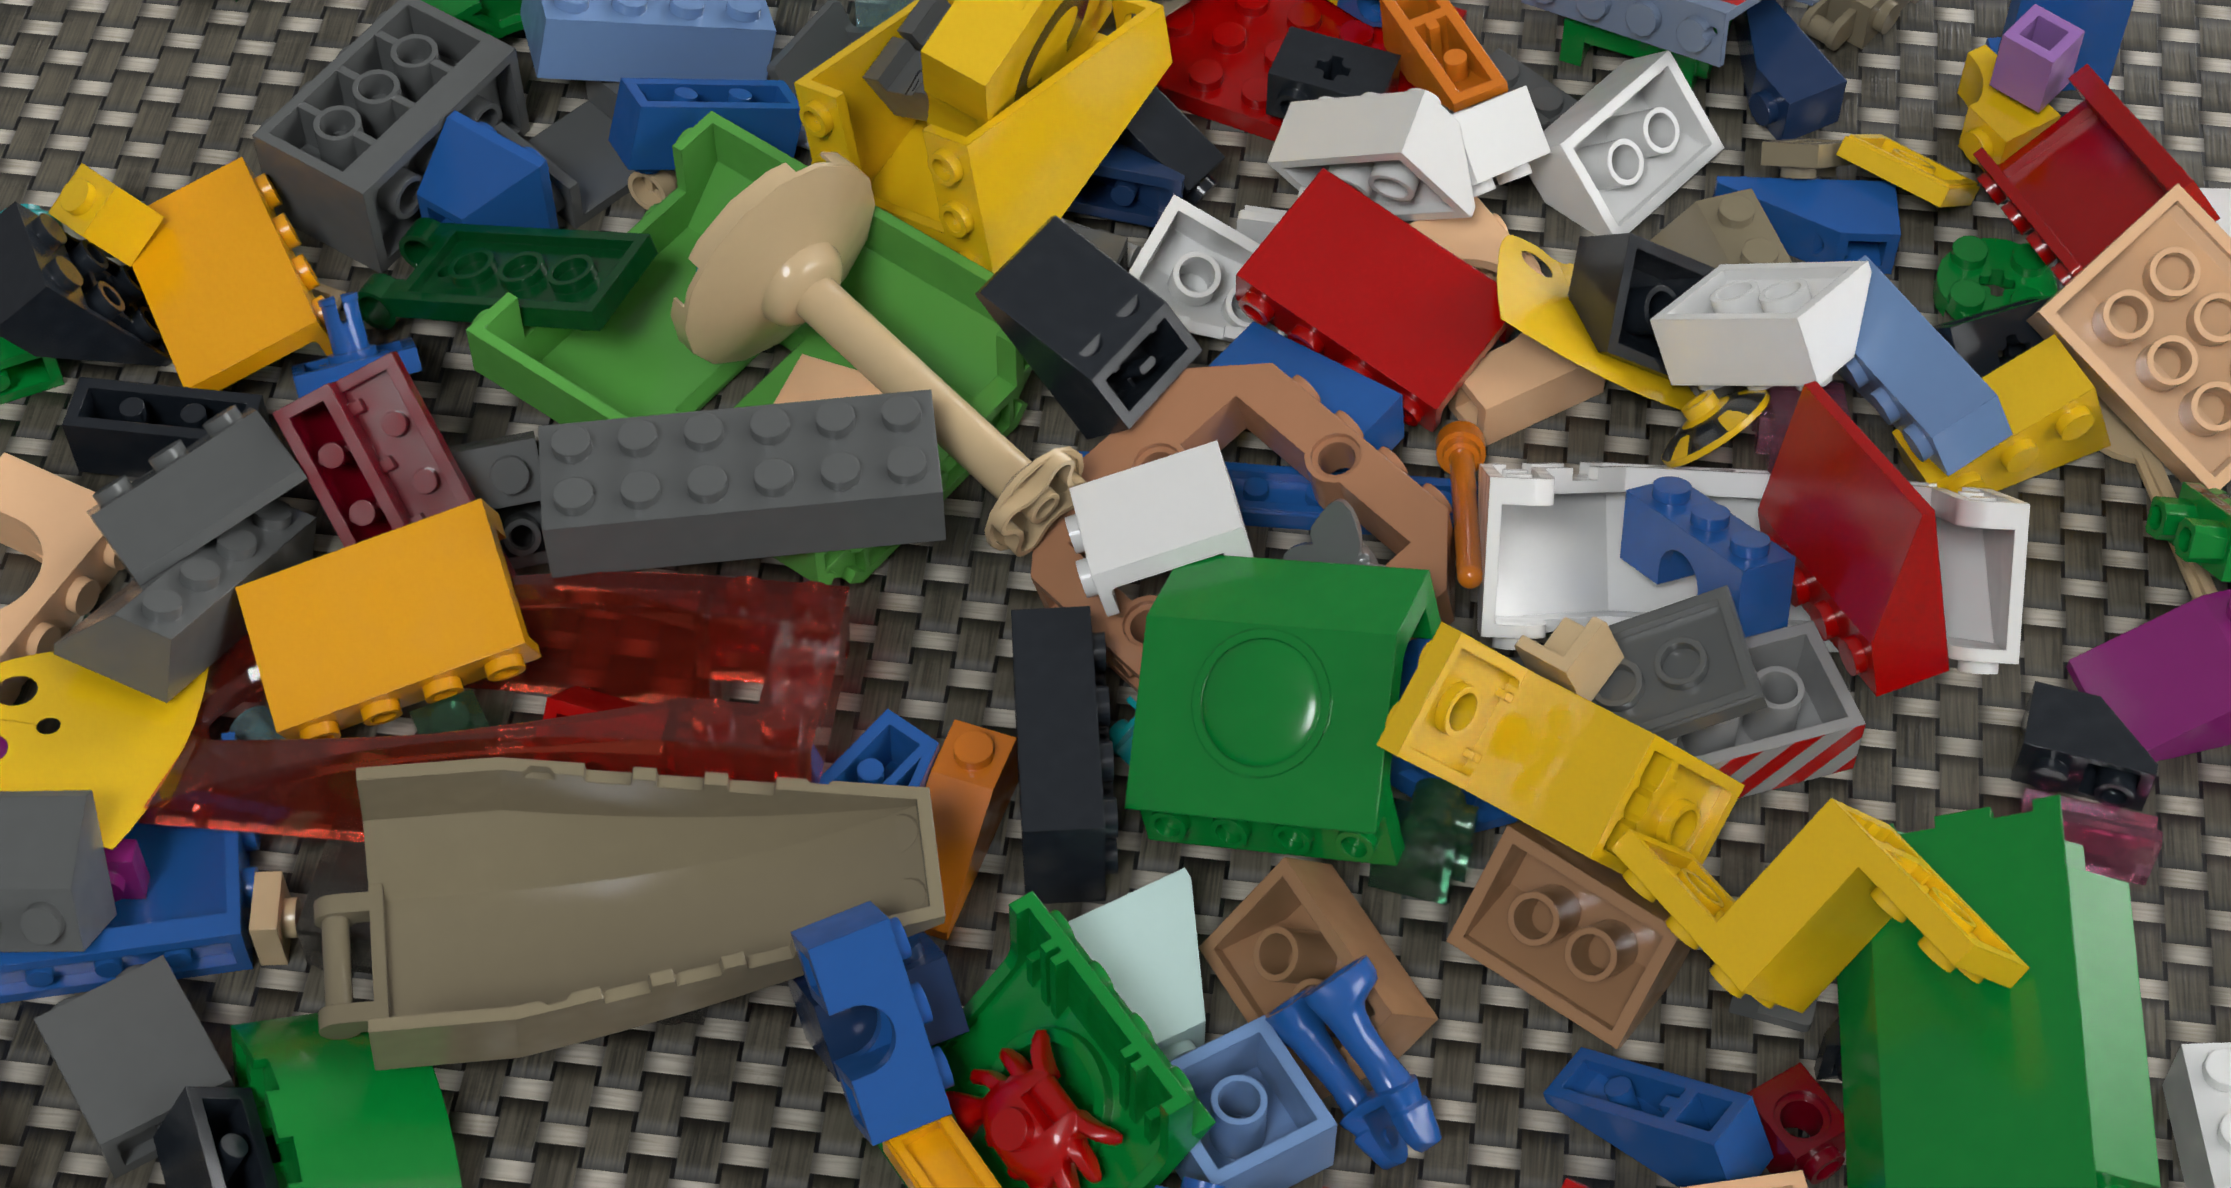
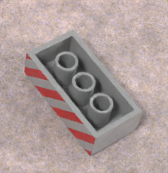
(1804, 731)

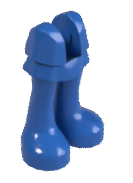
(1395, 1107)

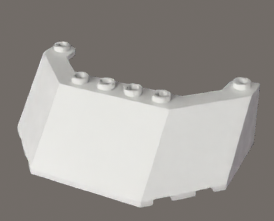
(1558, 537)

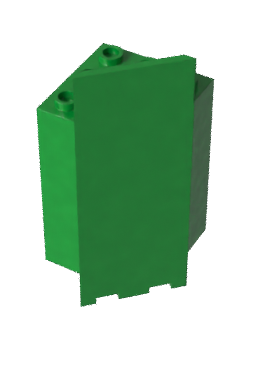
(1992, 1079)

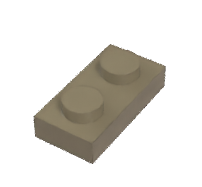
(1803, 157)

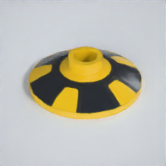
(1712, 423)

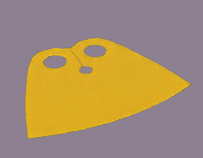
(1543, 312)
(106, 739)

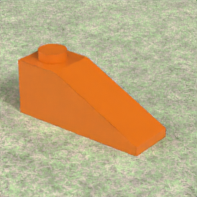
(1440, 52)
(968, 800)

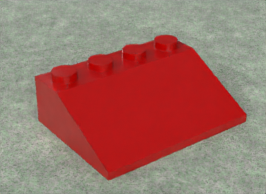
(1859, 547)

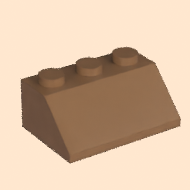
(1297, 934)
(1569, 934)

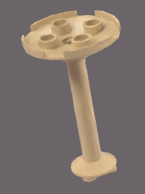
(781, 262)

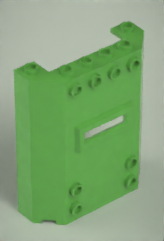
(642, 368)

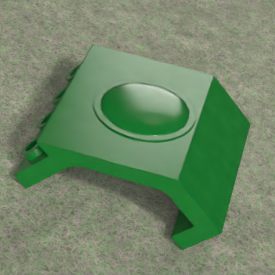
(1271, 704)
(1097, 1045)

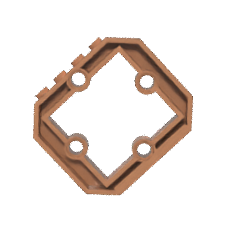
(1293, 422)

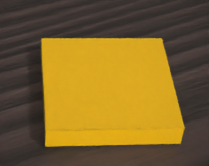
(1908, 169)

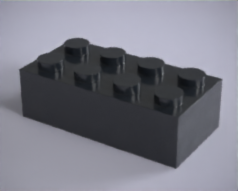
(1063, 754)

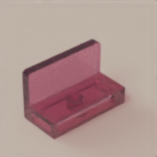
(2114, 839)

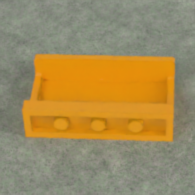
(228, 279)
(387, 624)

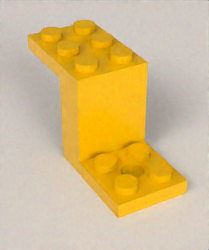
(1552, 754)
(1815, 909)

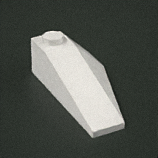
(1194, 268)

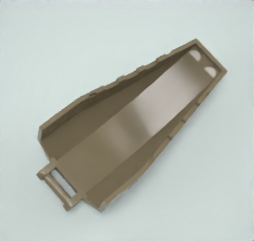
(582, 902)

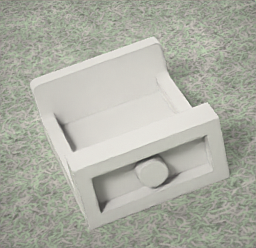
(1154, 520)

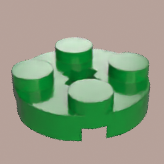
(1989, 261)

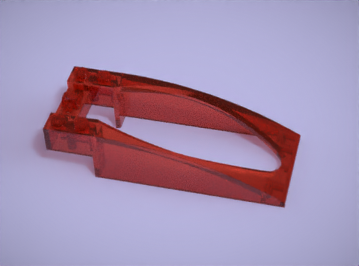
(610, 632)

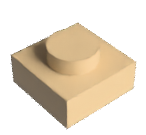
(273, 918)

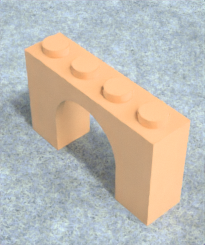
(1522, 378)
(50, 523)

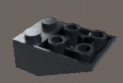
(70, 298)
(1088, 328)

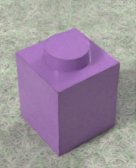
(2036, 58)

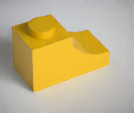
(1993, 117)
(105, 215)

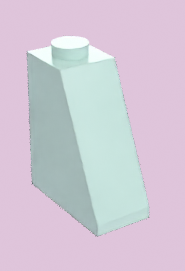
(1152, 958)

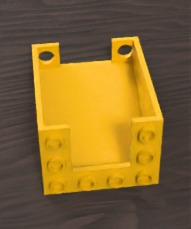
(1010, 173)

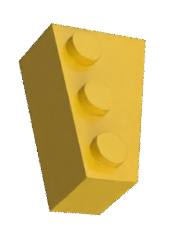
(2049, 413)

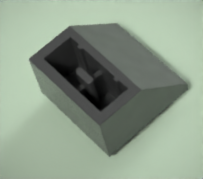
(508, 479)

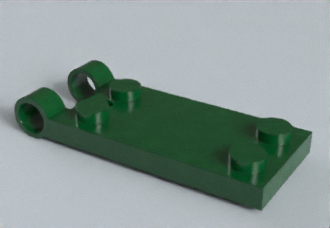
(464, 268)

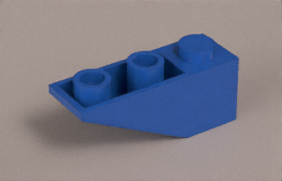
(1827, 217)

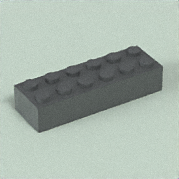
(740, 483)

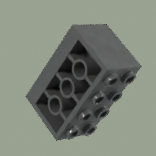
(367, 125)

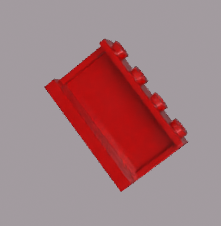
(2084, 179)
(1373, 296)

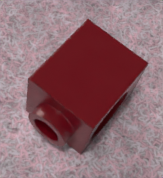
(1800, 1102)

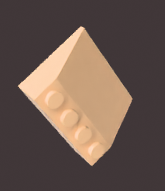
(2156, 334)

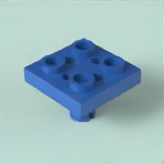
(349, 348)

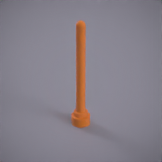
(1459, 453)

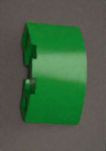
(340, 1117)

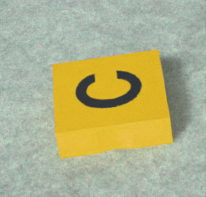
(998, 51)

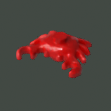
(1033, 1120)

